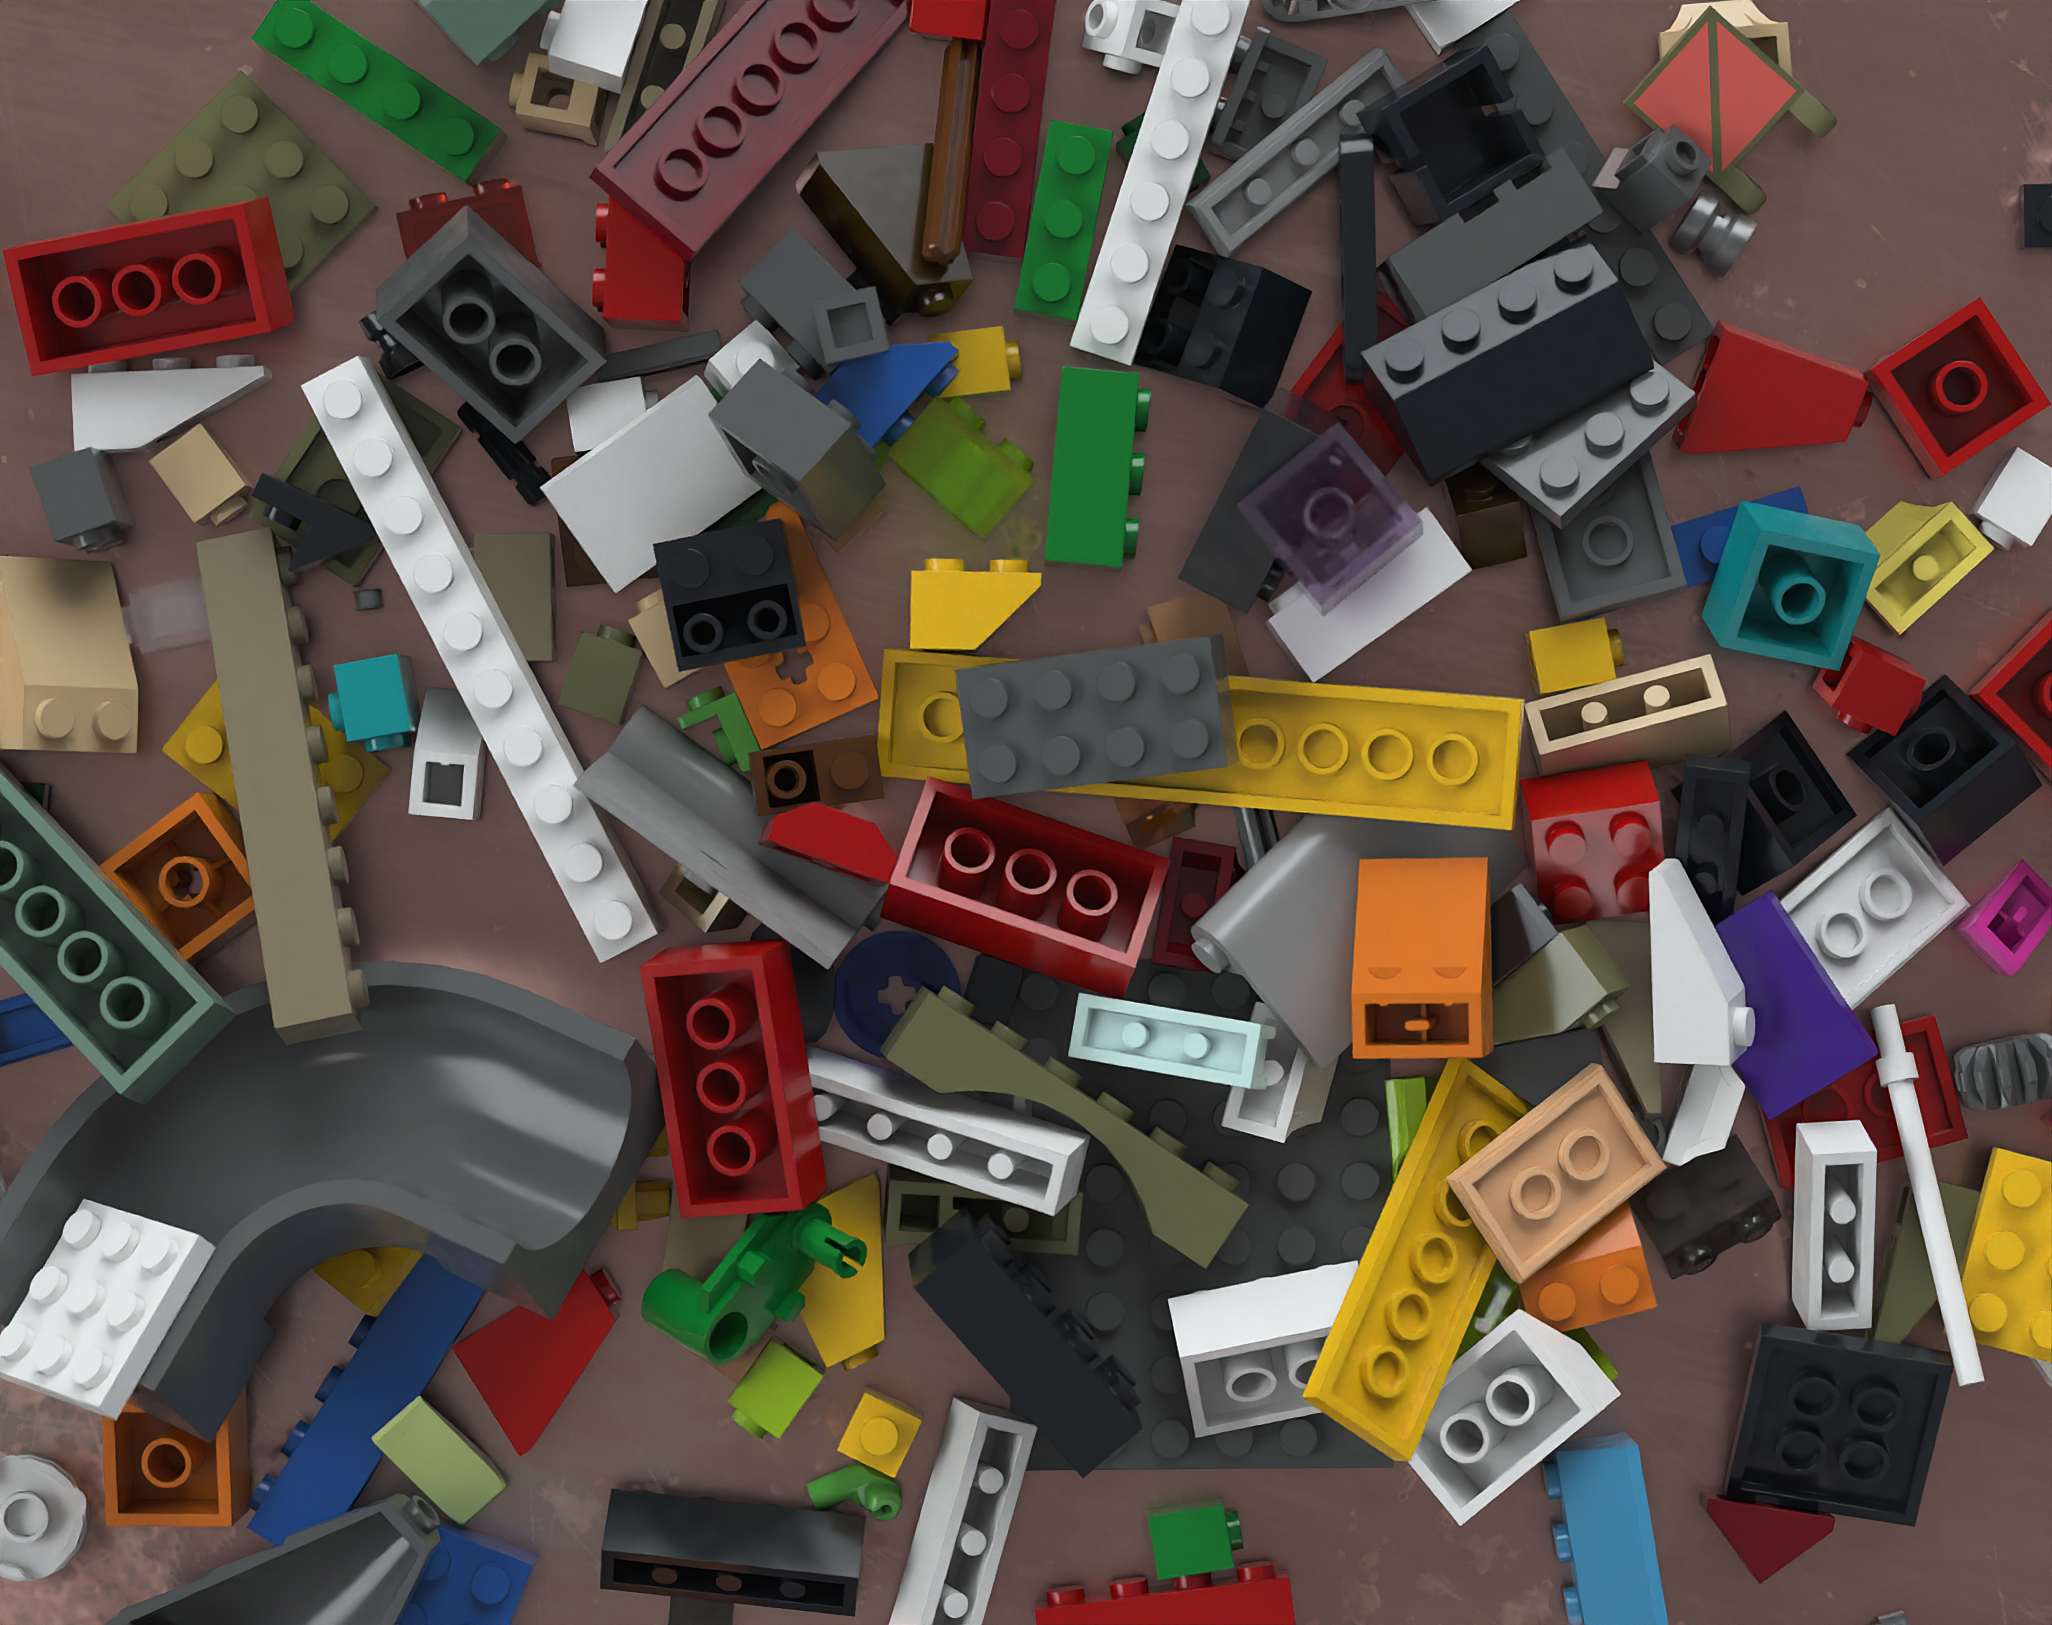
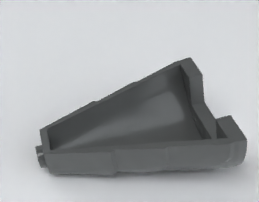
(331, 1573)

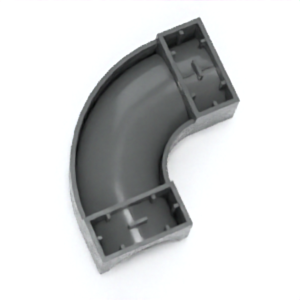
(441, 1128)

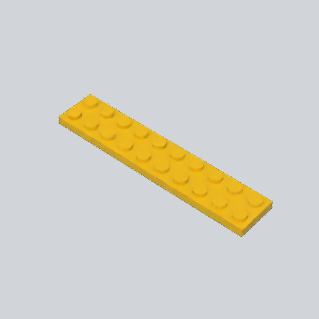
(1296, 744)

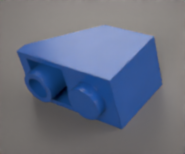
(889, 385)

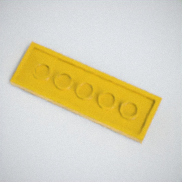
(1416, 1275)

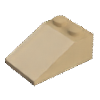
(64, 658)

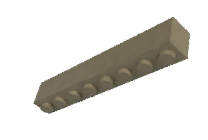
(280, 786)

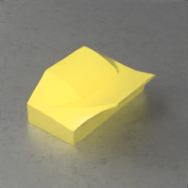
(1920, 559)

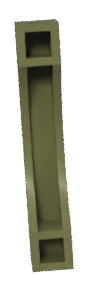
(957, 1054)

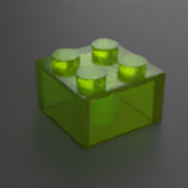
(962, 467)

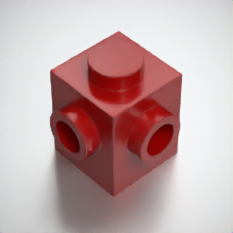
(1871, 688)

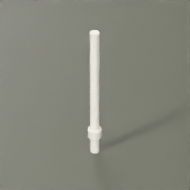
(1897, 1072)

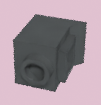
(1652, 176)

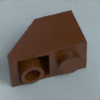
(815, 772)

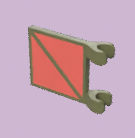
(1724, 100)

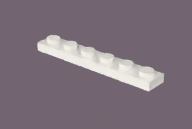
(1159, 177)

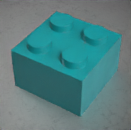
(1790, 585)

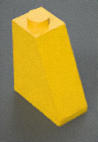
(850, 1313)

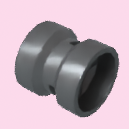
(1715, 235)

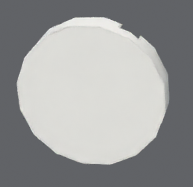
(40, 1516)

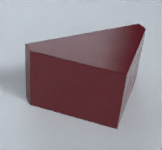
(1763, 1533)

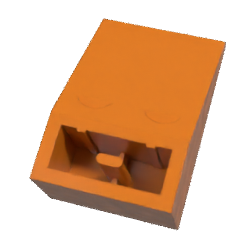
(1422, 959)

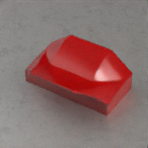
(832, 842)

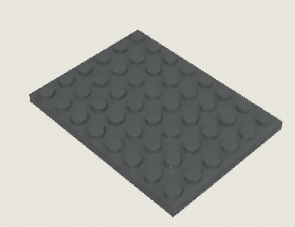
(1306, 1209)

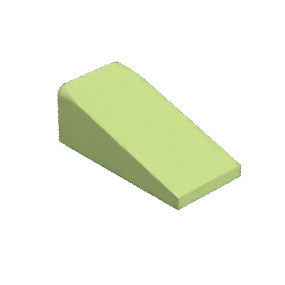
(440, 1460)

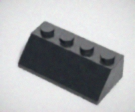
(1506, 361)

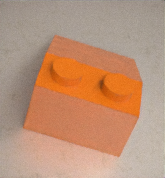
(1593, 1278)

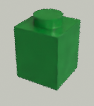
(1193, 1537)

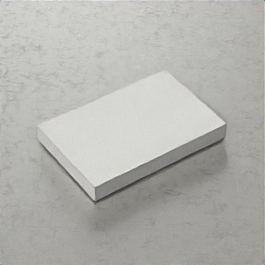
(650, 485)
(1873, 906)

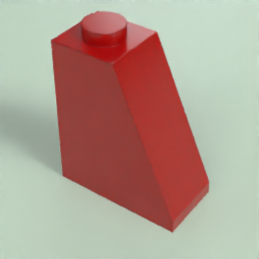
(1769, 396)
(532, 1363)

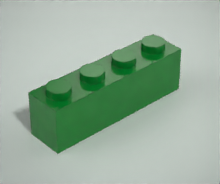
(380, 88)

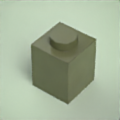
(603, 674)

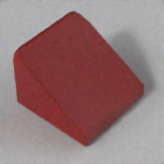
(950, 19)

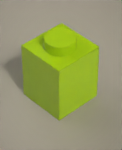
(774, 1389)

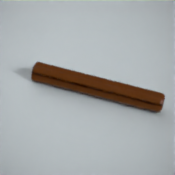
(952, 152)

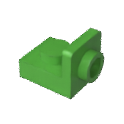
(735, 735)

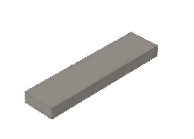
(1291, 156)

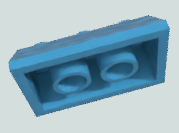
(1605, 1532)

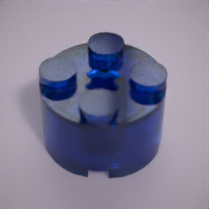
(868, 970)

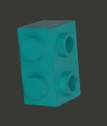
(376, 702)

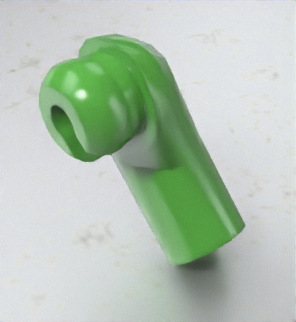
(861, 1486)

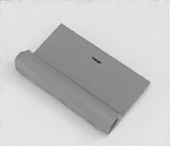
(709, 824)
(1295, 915)

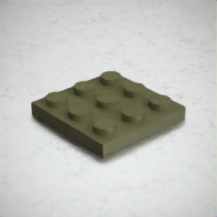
(245, 151)

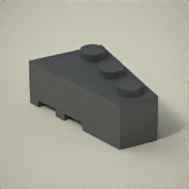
(1490, 239)

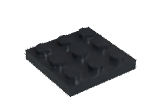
(1838, 1424)

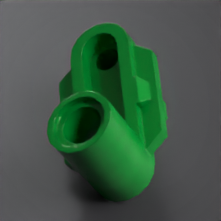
(750, 1284)

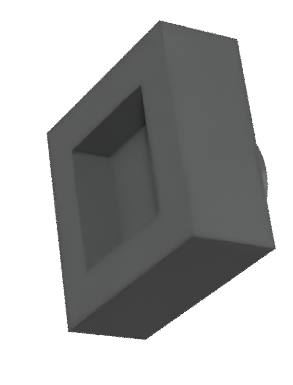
(850, 326)

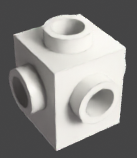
(1130, 32)

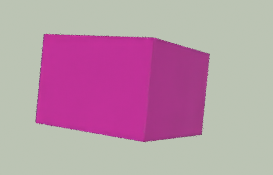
(2008, 920)

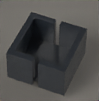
(1443, 139)

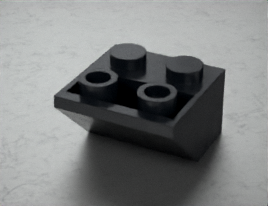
(1222, 326)
(730, 594)

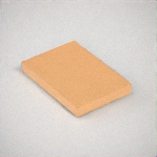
(1556, 1173)

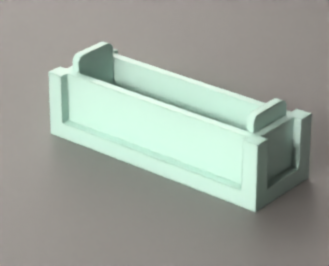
(1170, 1041)

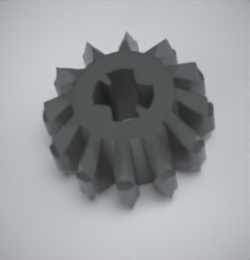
(2005, 1072)

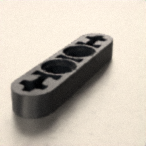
(1357, 251)

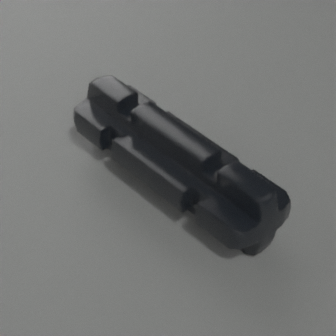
(512, 459)

